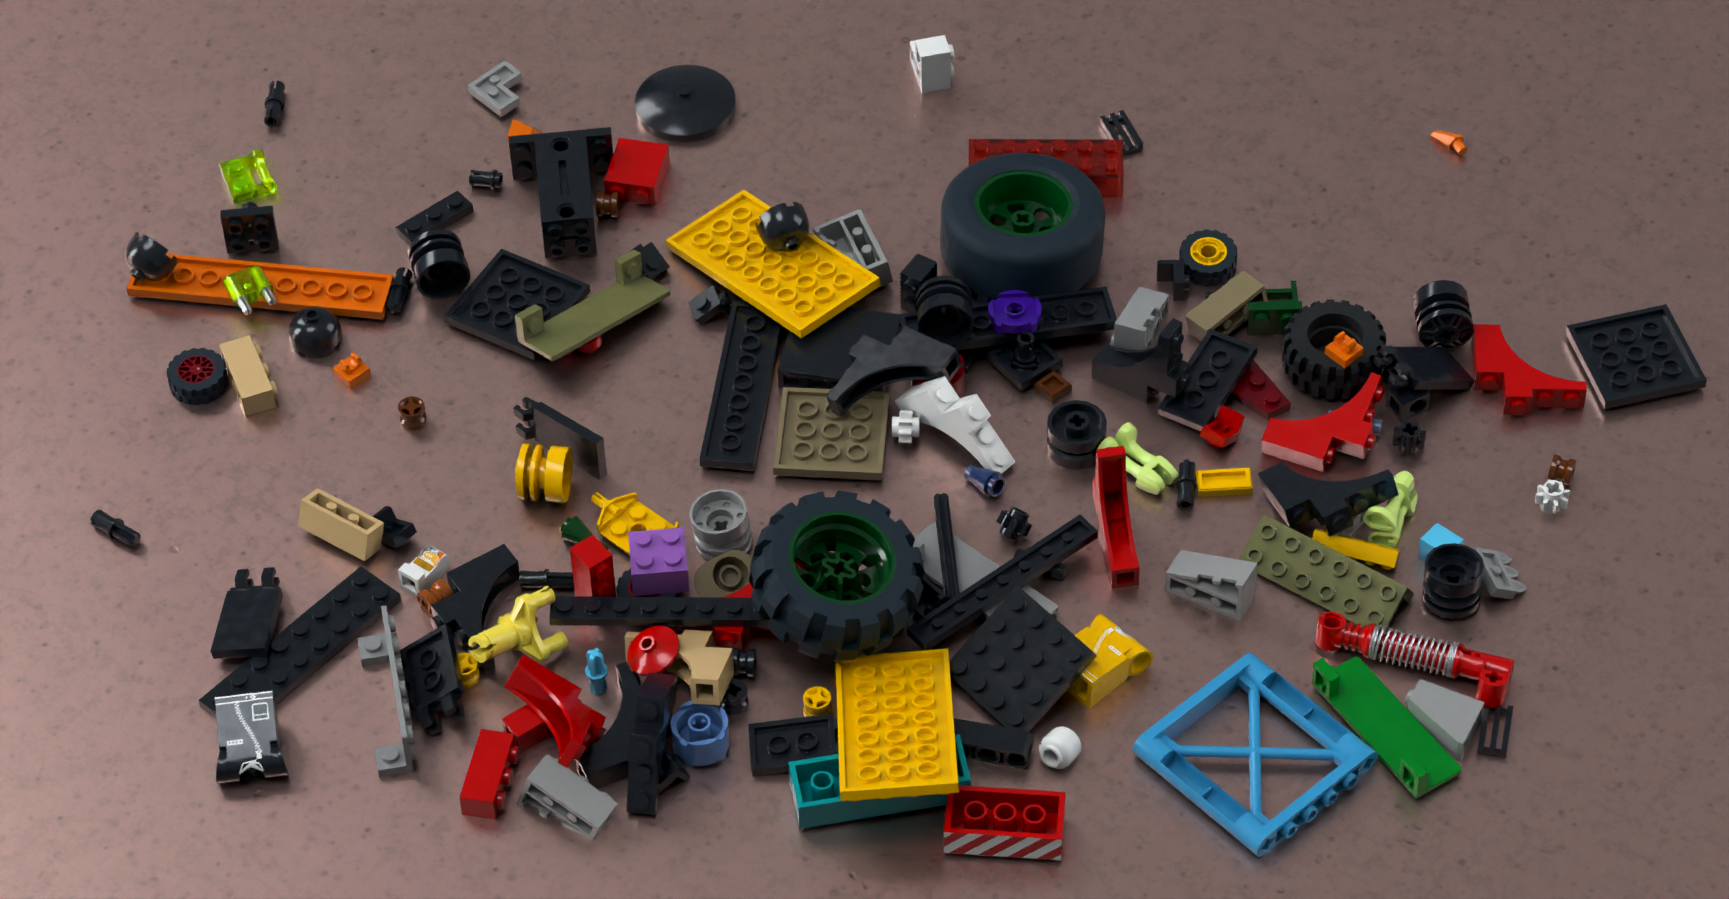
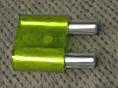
(248, 286)

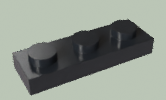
(435, 217)

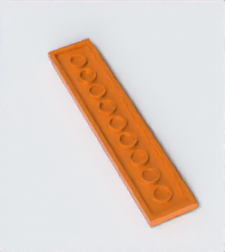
(293, 286)

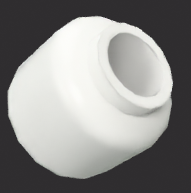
(1060, 747)

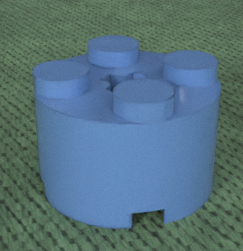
(700, 734)

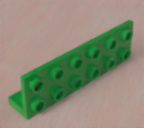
(1385, 725)

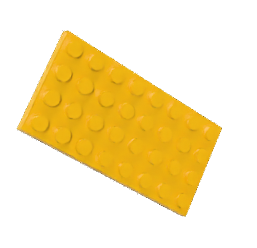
(791, 287)
(896, 726)

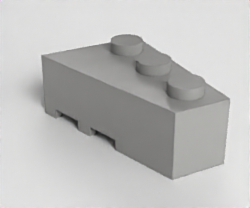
(1141, 320)

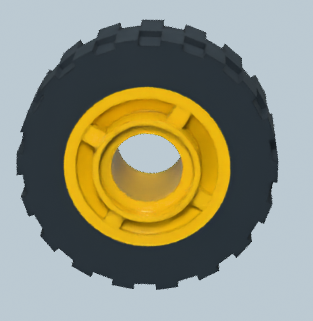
(1208, 257)

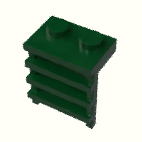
(1274, 315)

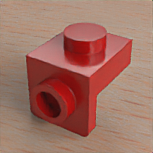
(1224, 429)

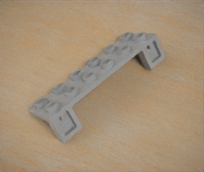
(970, 566)
(382, 649)

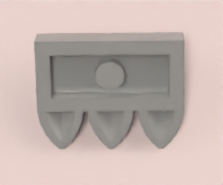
(1499, 576)

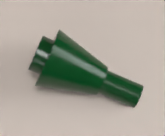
(575, 531)

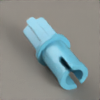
(596, 672)

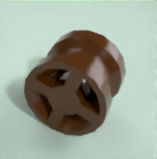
(607, 204)
(412, 413)
(1562, 470)

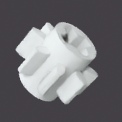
(905, 426)
(1552, 496)

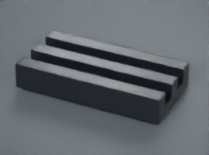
(1115, 120)
(1497, 712)

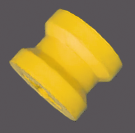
(468, 663)
(817, 696)

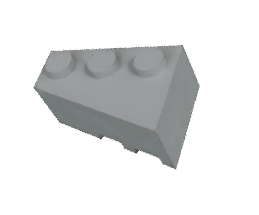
(856, 240)
(1213, 582)
(567, 797)

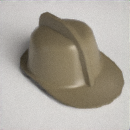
(723, 574)

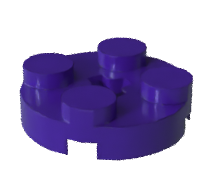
(1005, 321)

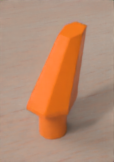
(1450, 140)

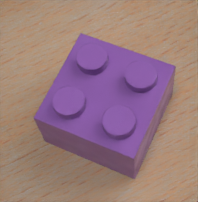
(658, 561)

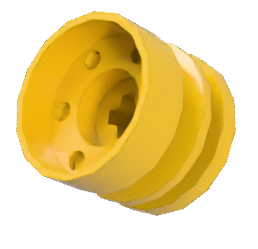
(539, 473)

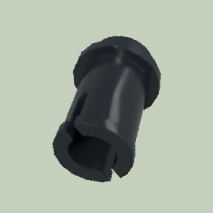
(488, 179)

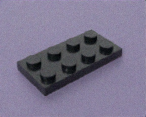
(1214, 374)

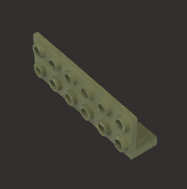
(593, 315)
(1323, 574)

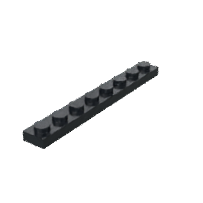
(1001, 582)
(655, 611)

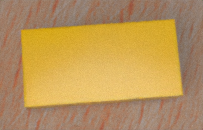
(1224, 482)

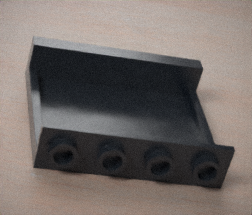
(824, 353)

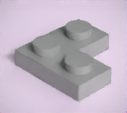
(494, 86)

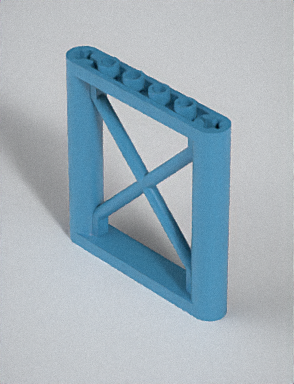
(1252, 827)

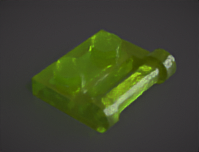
(239, 178)

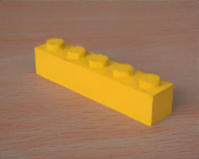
(1359, 549)

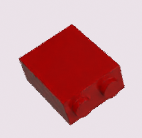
(637, 170)

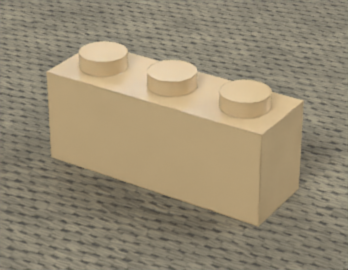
(249, 375)
(340, 524)

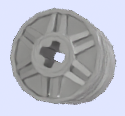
(720, 523)

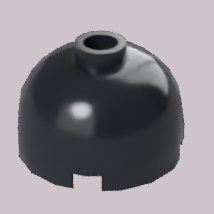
(783, 227)
(148, 259)
(315, 332)

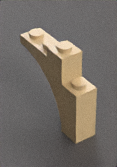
(700, 665)

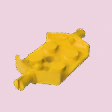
(626, 515)

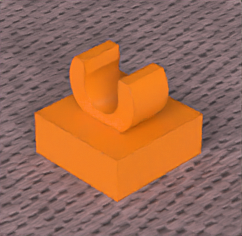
(1344, 350)
(351, 370)

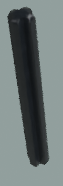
(946, 545)

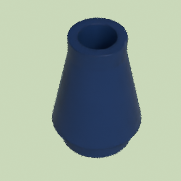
(987, 481)

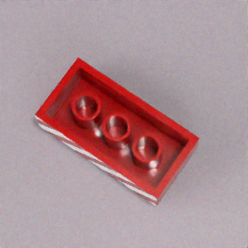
(1005, 822)

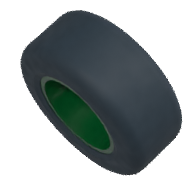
(1025, 197)

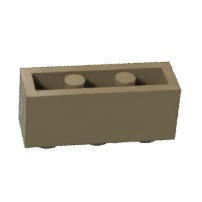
(1226, 307)

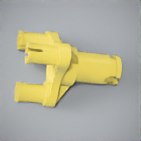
(519, 631)

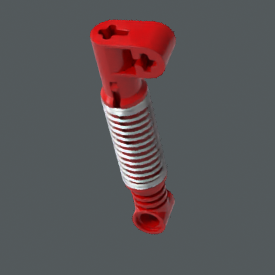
(1455, 660)

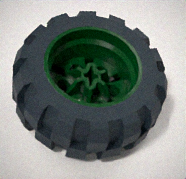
(838, 620)

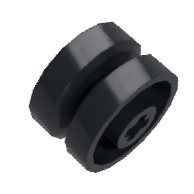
(1075, 434)

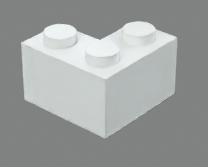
(932, 63)

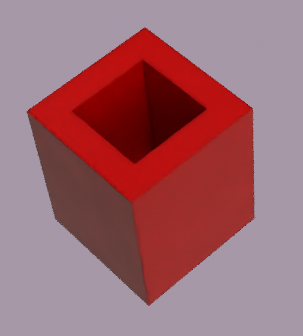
(526, 726)

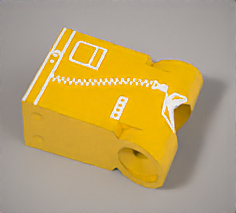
(1116, 660)

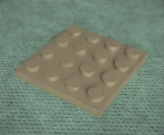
(830, 446)

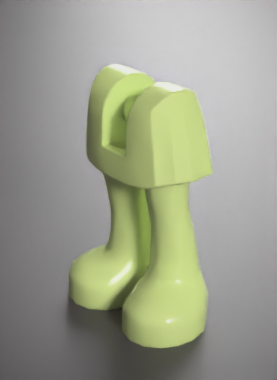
(1156, 469)
(1389, 520)

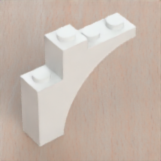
(960, 418)

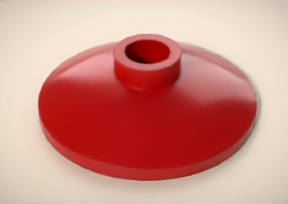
(653, 650)

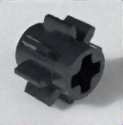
(1409, 438)
(1014, 523)

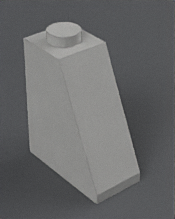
(1446, 715)

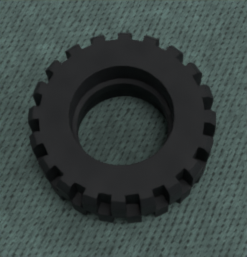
(1318, 327)

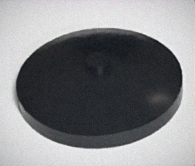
(685, 103)

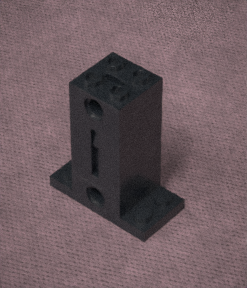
(563, 172)

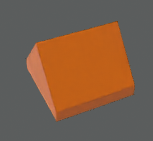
(520, 128)

